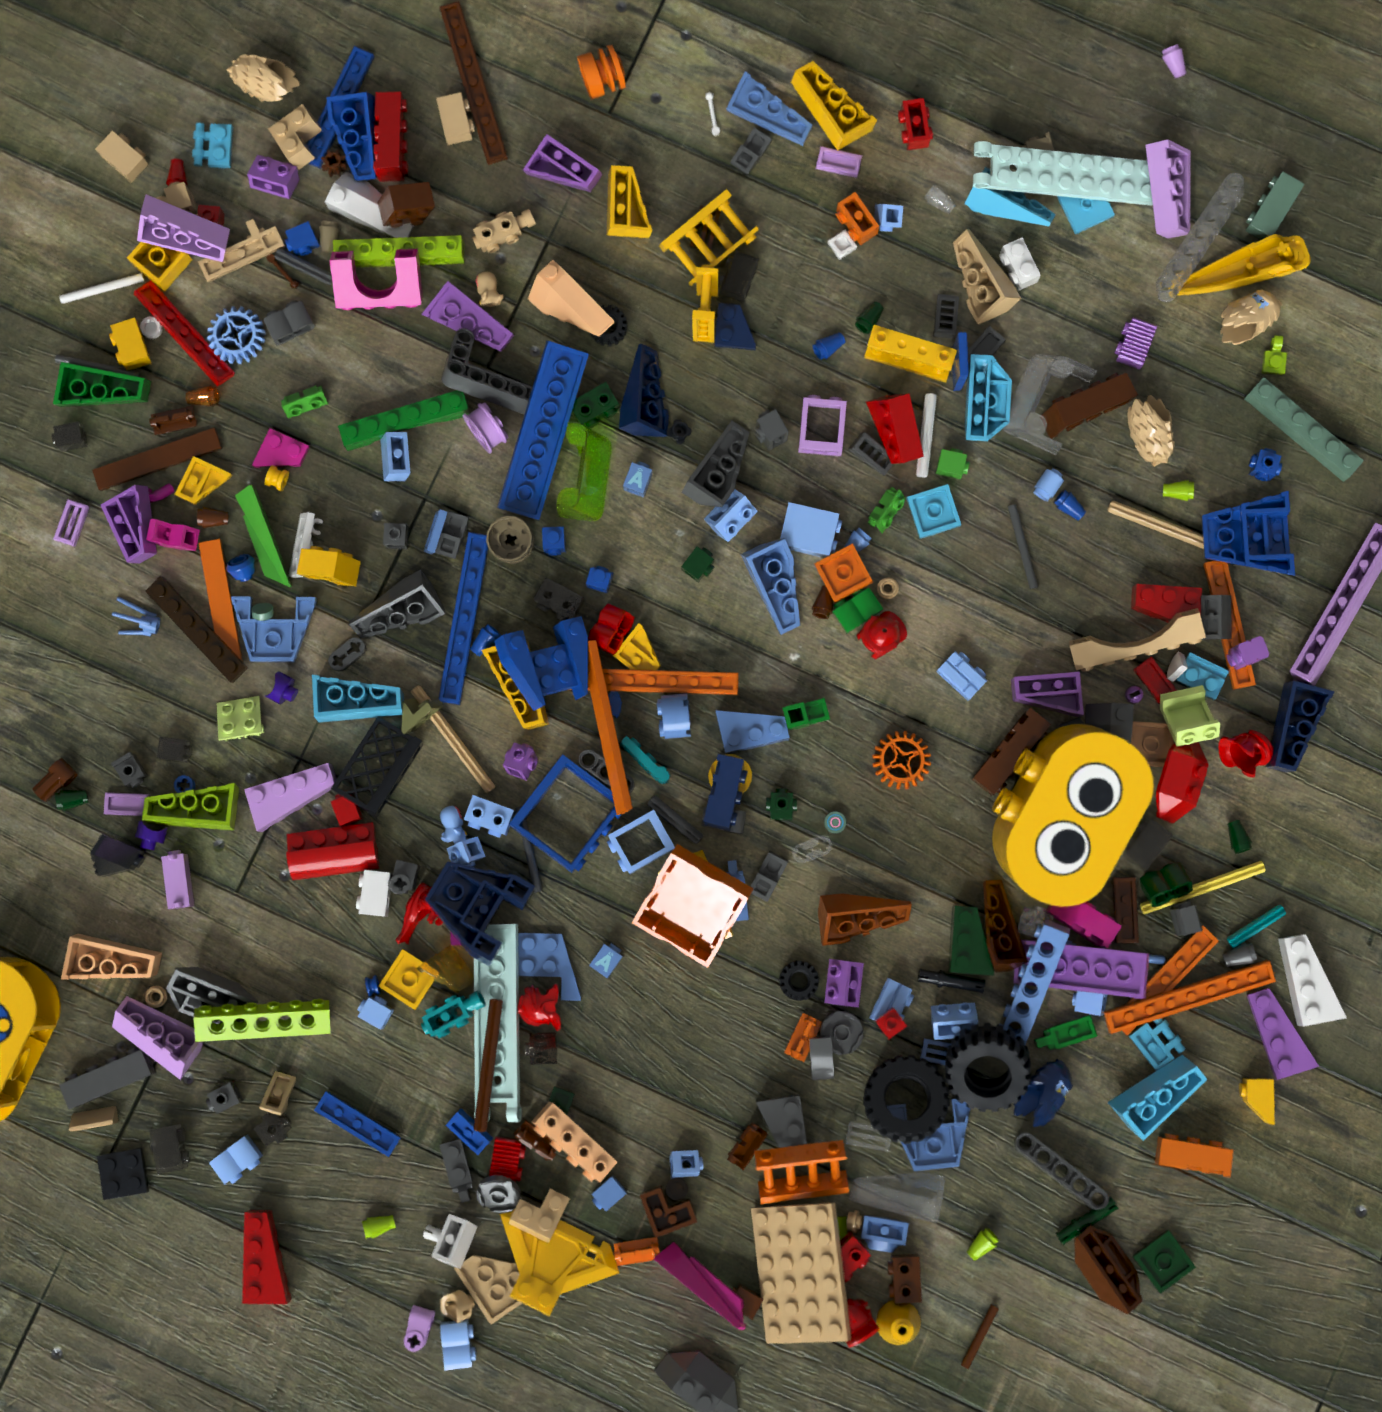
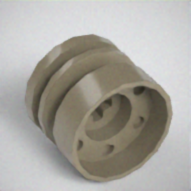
(498, 537)

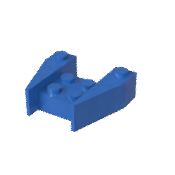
(550, 668)

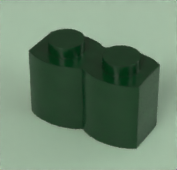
(1166, 884)

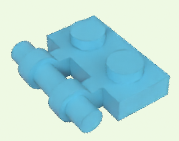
(219, 145)
(1152, 1047)

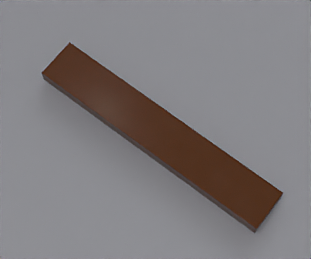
(157, 459)

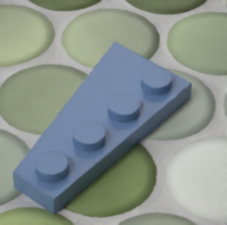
(768, 111)

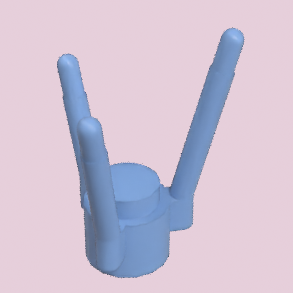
(149, 623)

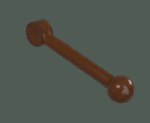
(271, 259)

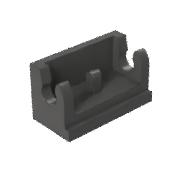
(1216, 616)

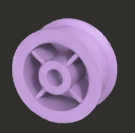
(485, 428)

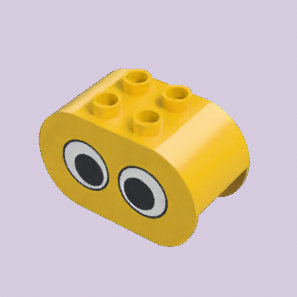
(1070, 813)

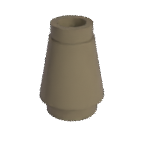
(328, 232)

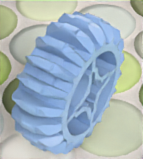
(244, 332)

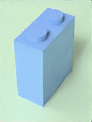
(810, 530)

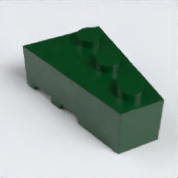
(967, 943)

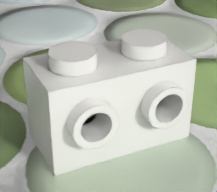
(1020, 264)
(374, 893)

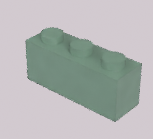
(1274, 206)

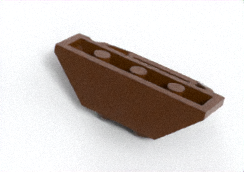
(1107, 1269)

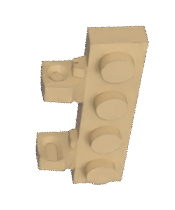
(255, 247)

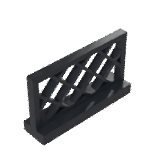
(394, 774)

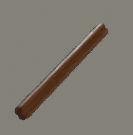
(488, 1065)

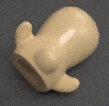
(487, 288)

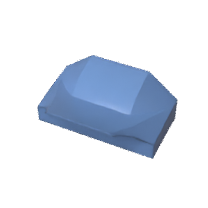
(884, 1233)

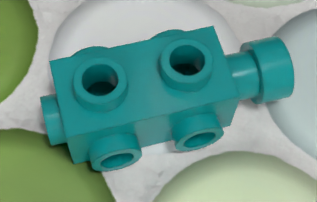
(449, 1014)

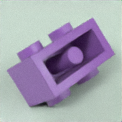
(273, 176)
(842, 979)

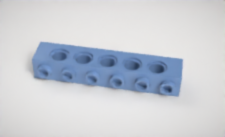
(1057, 936)

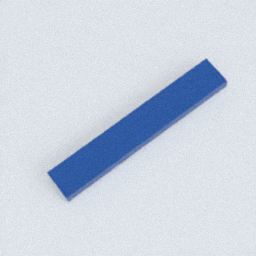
(348, 83)

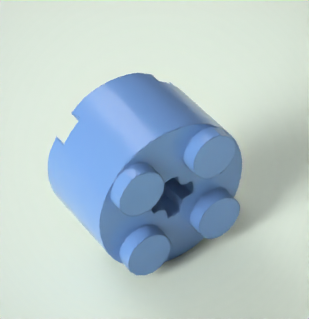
(675, 716)

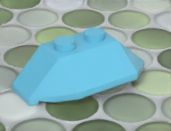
(986, 398)

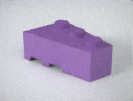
(129, 520)
(1051, 692)

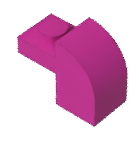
(173, 535)

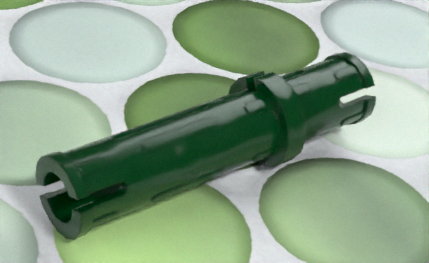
(1088, 1219)

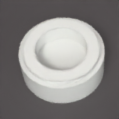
(151, 327)

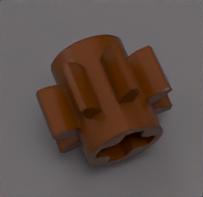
(330, 158)

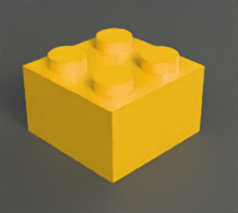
(159, 263)

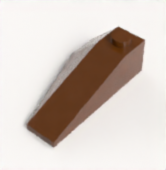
(1001, 930)

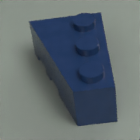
(725, 793)

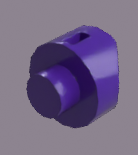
(283, 689)
(149, 836)

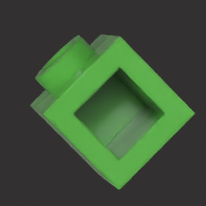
(952, 463)

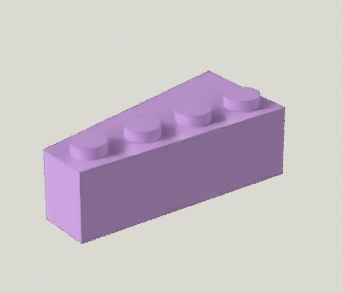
(181, 230)
(283, 796)
(157, 1035)

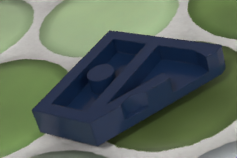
(732, 328)

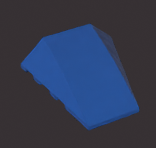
(1251, 535)

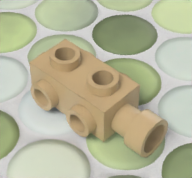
(498, 234)

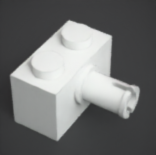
(452, 1240)

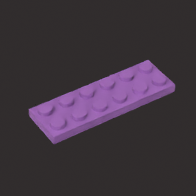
(1095, 970)

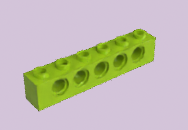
(381, 251)
(253, 1028)

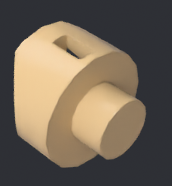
(459, 1308)

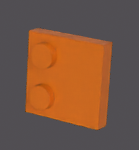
(843, 573)

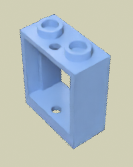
(623, 862)

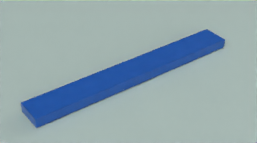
(464, 619)

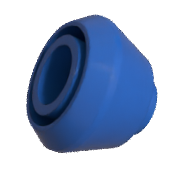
(241, 567)

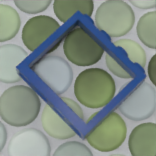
(539, 793)

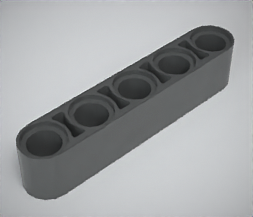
(1072, 1173)

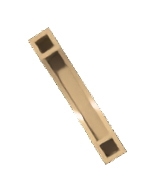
(1181, 629)

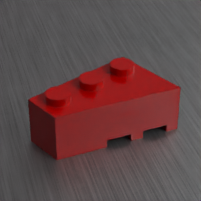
(1164, 601)

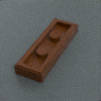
(1125, 909)

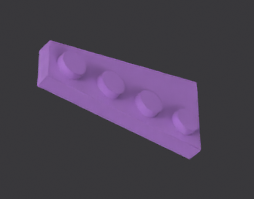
(1280, 1039)

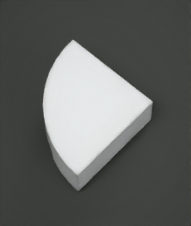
(1176, 667)

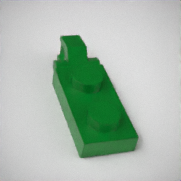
(1067, 1033)

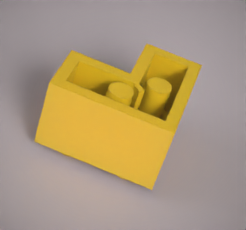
(329, 566)

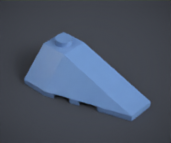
(773, 576)

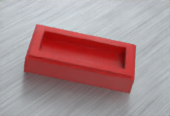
(1154, 678)

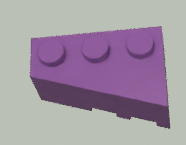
(562, 166)

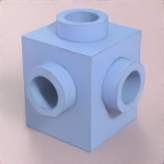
(466, 851)

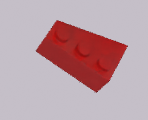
(897, 427)

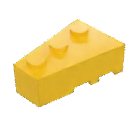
(625, 207)

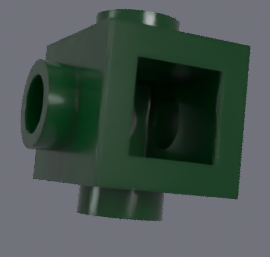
(778, 813)

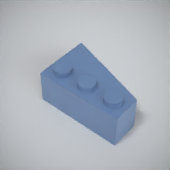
(749, 730)

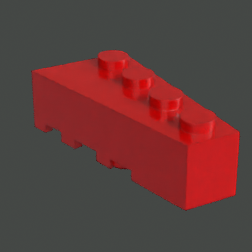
(262, 1261)

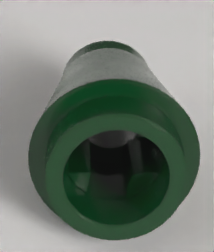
(869, 317)
(70, 799)
(1238, 837)

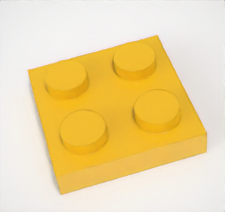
(406, 981)

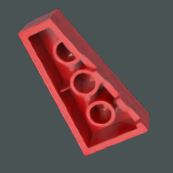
(390, 137)

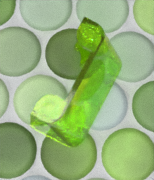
(588, 498)

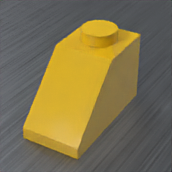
(1259, 1096)

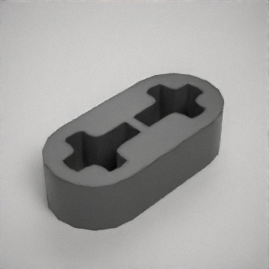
(343, 650)

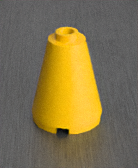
(892, 1317)

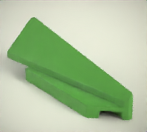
(262, 536)

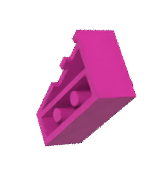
(1087, 922)

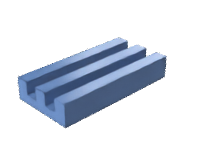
(435, 532)
(928, 1050)

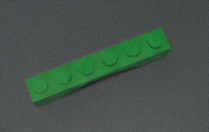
(428, 411)

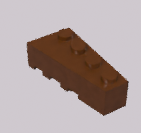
(1000, 764)

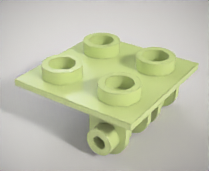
(239, 718)

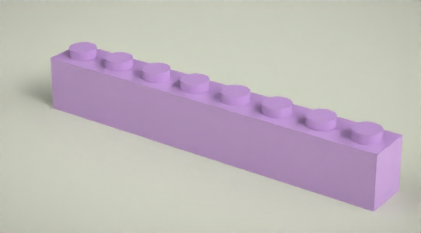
(1340, 610)

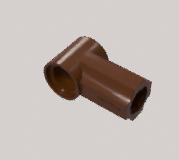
(59, 776)

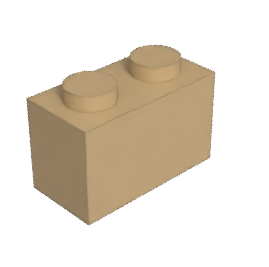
(454, 118)
(121, 156)

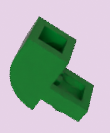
(805, 714)

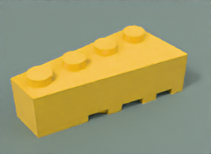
(831, 106)
(528, 718)

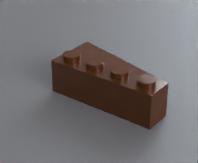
(1088, 404)

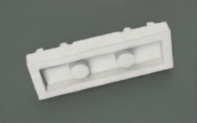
(303, 539)

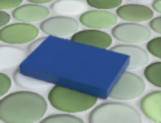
(960, 364)

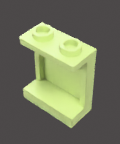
(1188, 716)

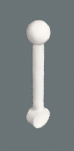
(715, 130)

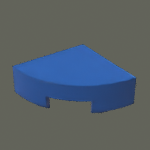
(615, 703)

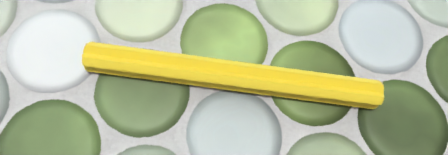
(1211, 884)

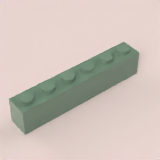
(1303, 429)

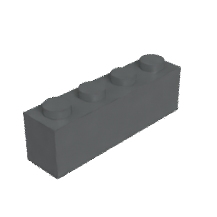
(106, 1079)

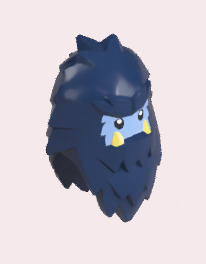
(1045, 1092)

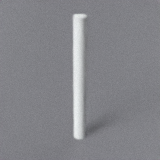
(101, 288)

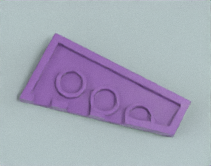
(458, 311)

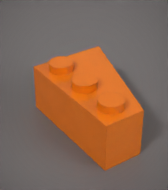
(1194, 1155)

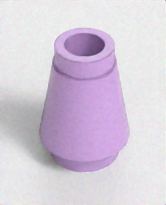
(1174, 60)

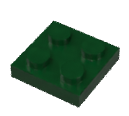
(1164, 1261)

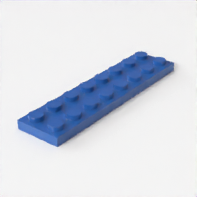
(542, 430)

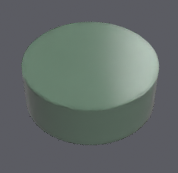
(262, 611)

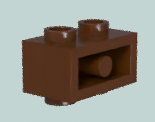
(906, 1278)

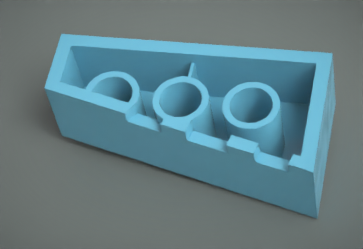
(353, 700)
(1157, 1096)

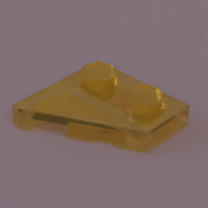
(448, 969)

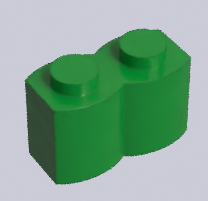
(857, 610)

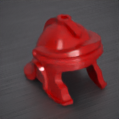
(879, 641)
(1246, 751)
(539, 1008)
(861, 1322)

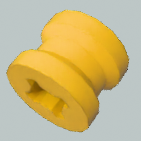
(276, 478)

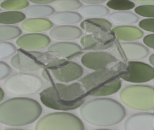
(1023, 419)

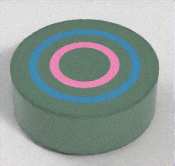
(835, 822)

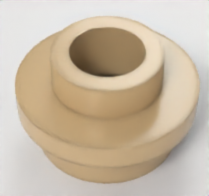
(887, 581)
(149, 996)
(854, 1221)

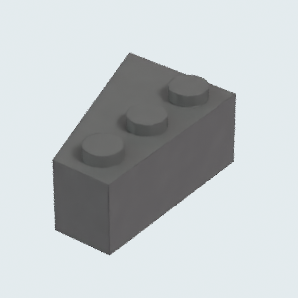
(784, 1119)

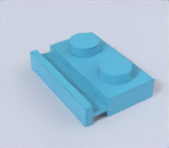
(1203, 673)

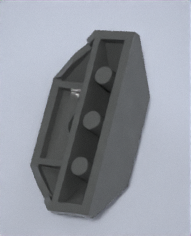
(198, 987)
(698, 1381)

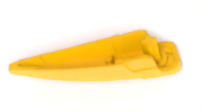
(1251, 264)

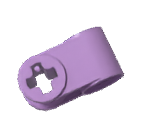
(419, 1324)

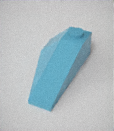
(1008, 205)

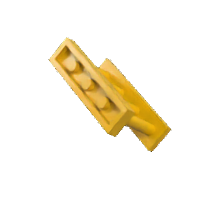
(705, 216)
(704, 319)
(910, 353)

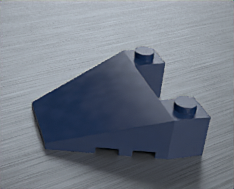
(468, 901)

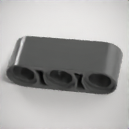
(599, 764)

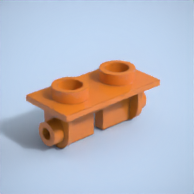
(799, 1043)
(636, 1251)

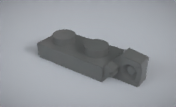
(457, 1168)

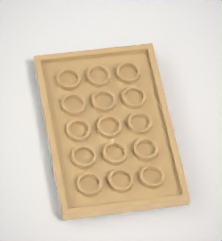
(801, 1273)

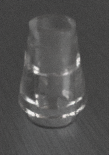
(939, 198)

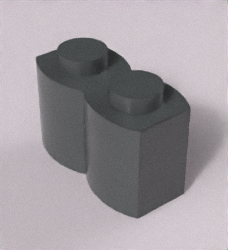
(289, 322)
(1185, 918)

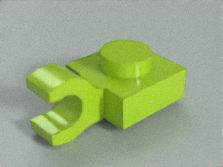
(1274, 360)

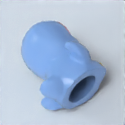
(453, 822)

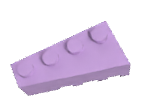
(1170, 187)

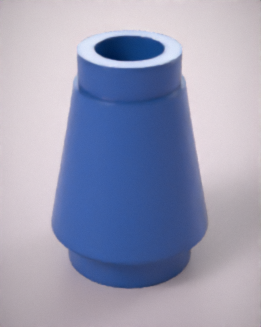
(828, 345)
(1070, 505)
(485, 639)

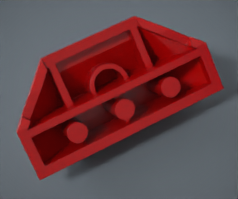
(1180, 781)

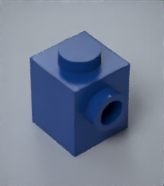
(301, 239)
(553, 540)

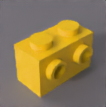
(130, 344)

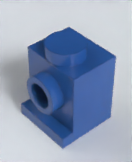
(599, 579)

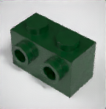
(595, 405)

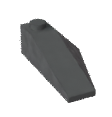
(717, 473)

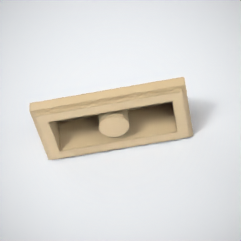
(93, 1118)

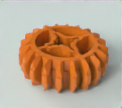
(897, 751)

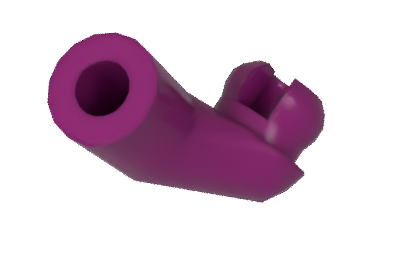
(160, 493)

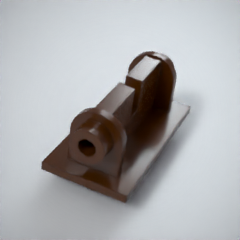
(173, 420)
(530, 1138)
(751, 1141)

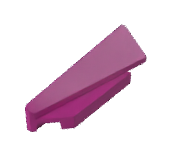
(703, 1284)

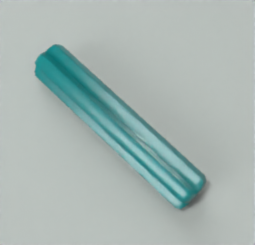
(1256, 926)

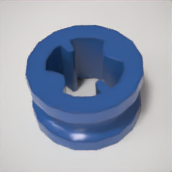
(181, 779)
(372, 985)

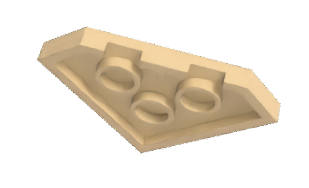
(490, 1284)

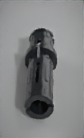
(954, 981)

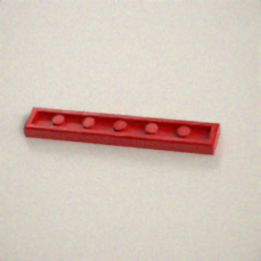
(183, 333)

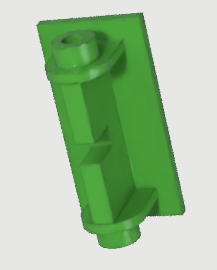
(295, 405)
(892, 502)

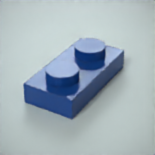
(462, 1126)

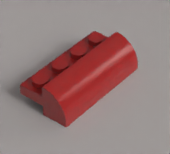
(332, 851)

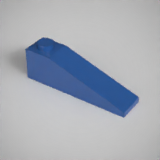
(354, 125)

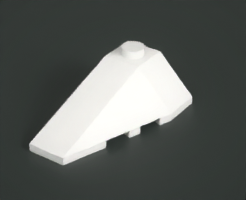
(359, 203)

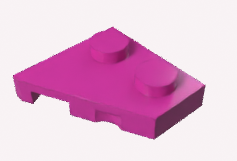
(280, 451)

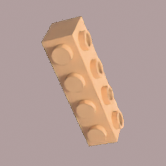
(574, 1142)

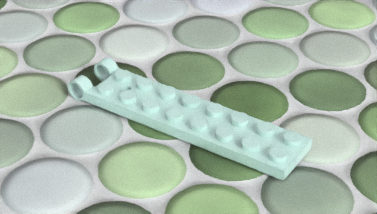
(1064, 174)
(501, 983)

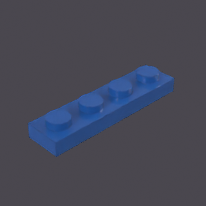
(357, 1123)

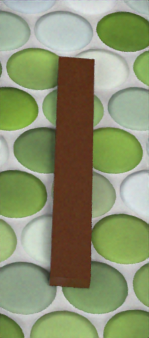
(473, 82)

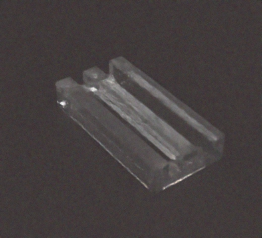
(863, 1144)

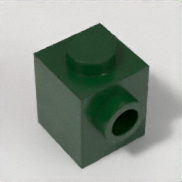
(699, 564)

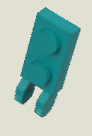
(646, 761)

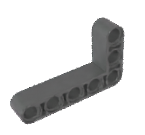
(481, 382)

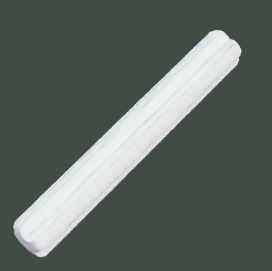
(926, 434)

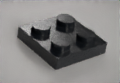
(122, 1173)

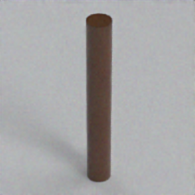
(979, 1337)

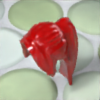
(415, 911)

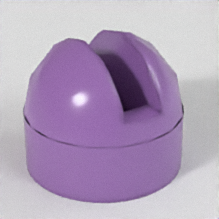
(1135, 699)

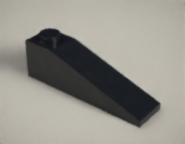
(115, 855)

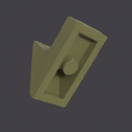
(416, 714)

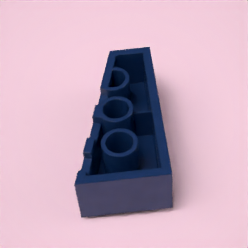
(1296, 722)

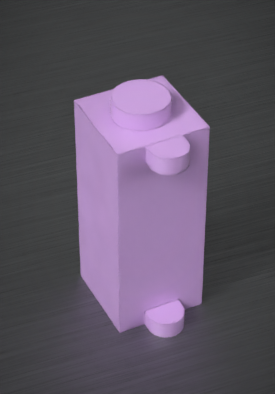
(177, 880)

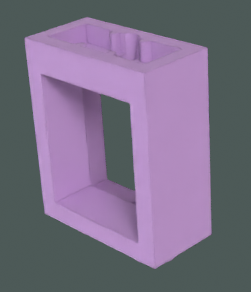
(819, 447)

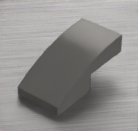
(751, 151)
(452, 534)
(768, 875)
(821, 1057)

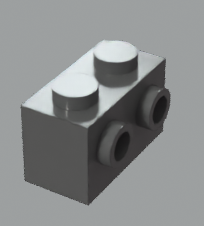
(771, 429)

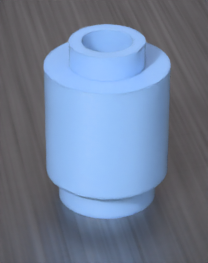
(1048, 484)

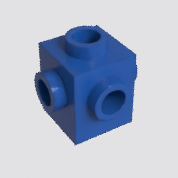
(1260, 469)

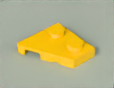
(200, 480)
(637, 651)

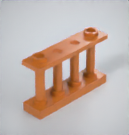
(801, 1186)

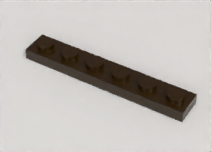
(196, 629)

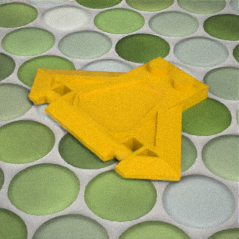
(555, 1266)

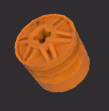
(601, 71)

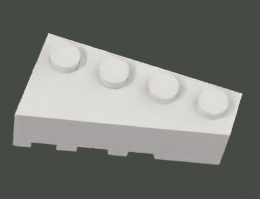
(1307, 983)

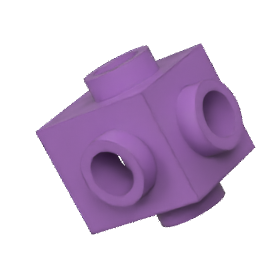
(520, 760)

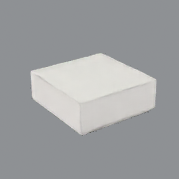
(842, 244)

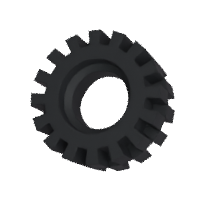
(618, 333)
(789, 990)

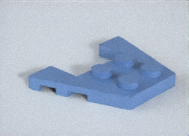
(274, 638)
(547, 957)
(943, 1147)

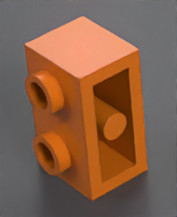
(857, 219)

